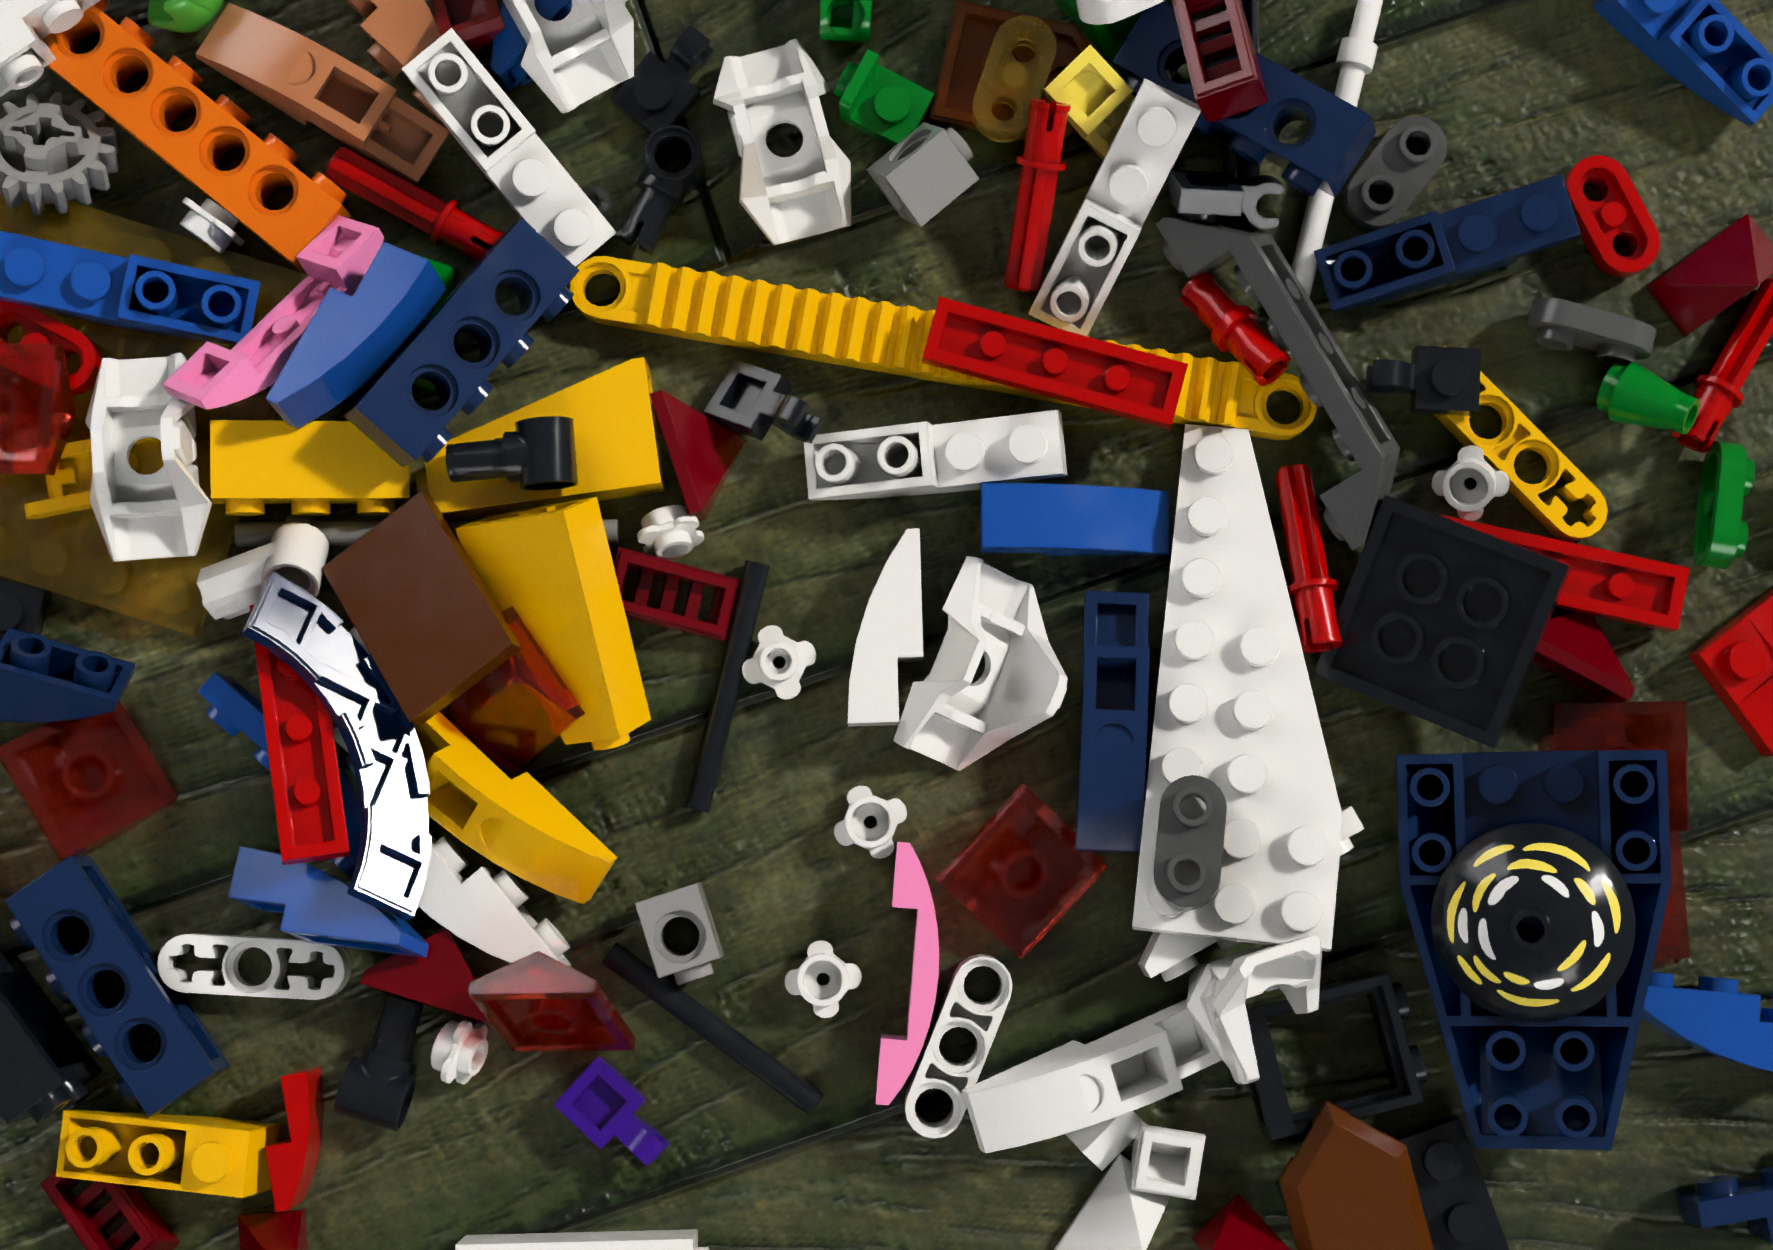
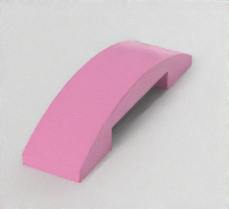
(225, 376)
(901, 1052)

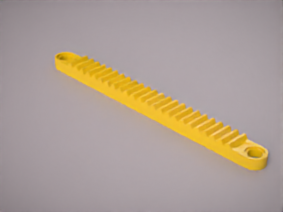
(878, 337)

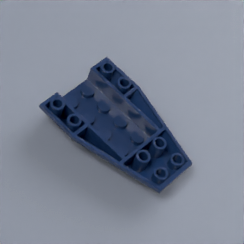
(1568, 1076)

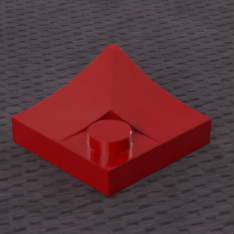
(1740, 670)

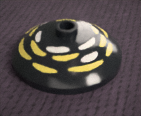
(1542, 875)

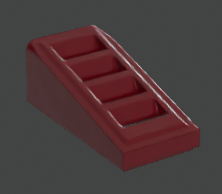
(1229, 85)
(648, 565)
(126, 1200)

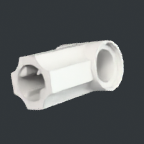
(234, 584)

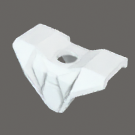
(579, 53)
(794, 193)
(135, 511)
(1020, 678)
(1222, 985)

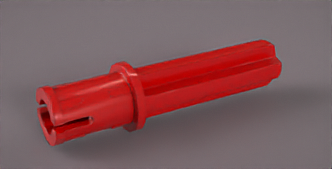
(1036, 194)
(411, 203)
(1721, 388)
(1311, 583)

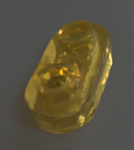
(1013, 81)

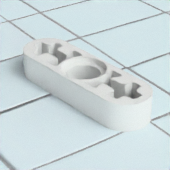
(207, 980)

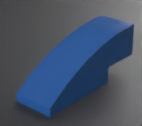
(356, 335)
(1073, 520)
(318, 906)

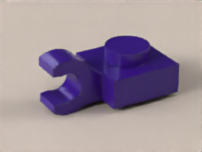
(605, 1107)

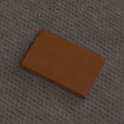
(421, 608)

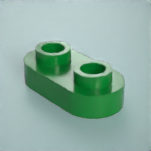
(1724, 482)

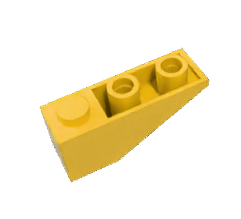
(167, 1151)

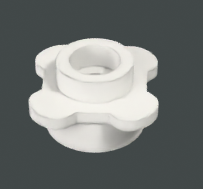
(211, 224)
(1470, 501)
(669, 532)
(786, 679)
(877, 839)
(823, 997)
(460, 1050)

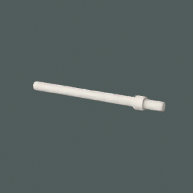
(1354, 60)

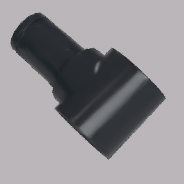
(659, 188)
(536, 455)
(380, 1083)

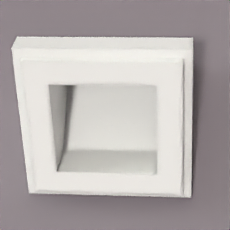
(1106, 1139)
(1166, 1161)

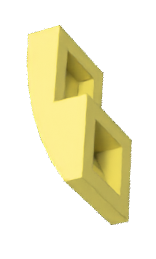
(1096, 98)

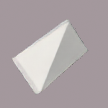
(1115, 1214)

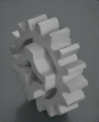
(54, 153)

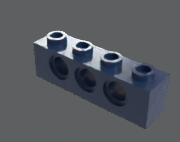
(1319, 161)
(387, 407)
(116, 944)

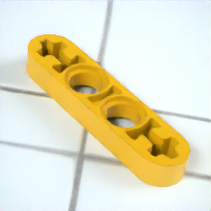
(1521, 434)

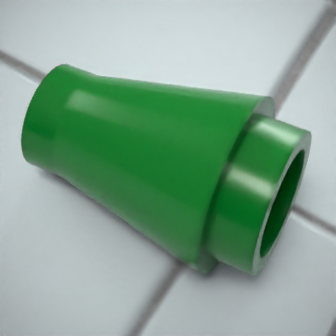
(1644, 399)

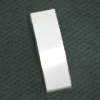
(888, 635)

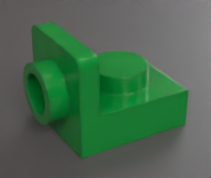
(881, 101)

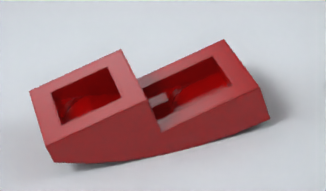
(295, 1158)

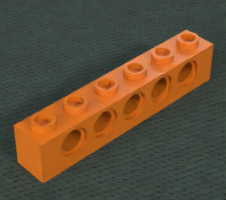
(199, 149)

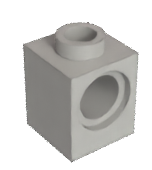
(924, 172)
(655, 916)

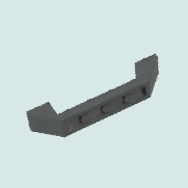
(1326, 372)

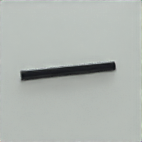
(727, 686)
(712, 1028)

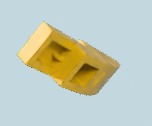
(508, 818)

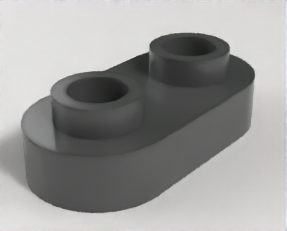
(1396, 171)
(1566, 323)
(1190, 841)

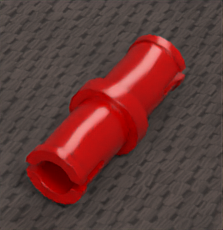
(1234, 329)

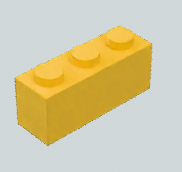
(302, 467)

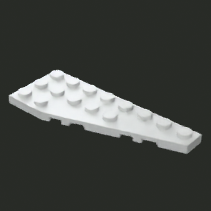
(1240, 714)

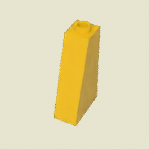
(613, 447)
(564, 587)

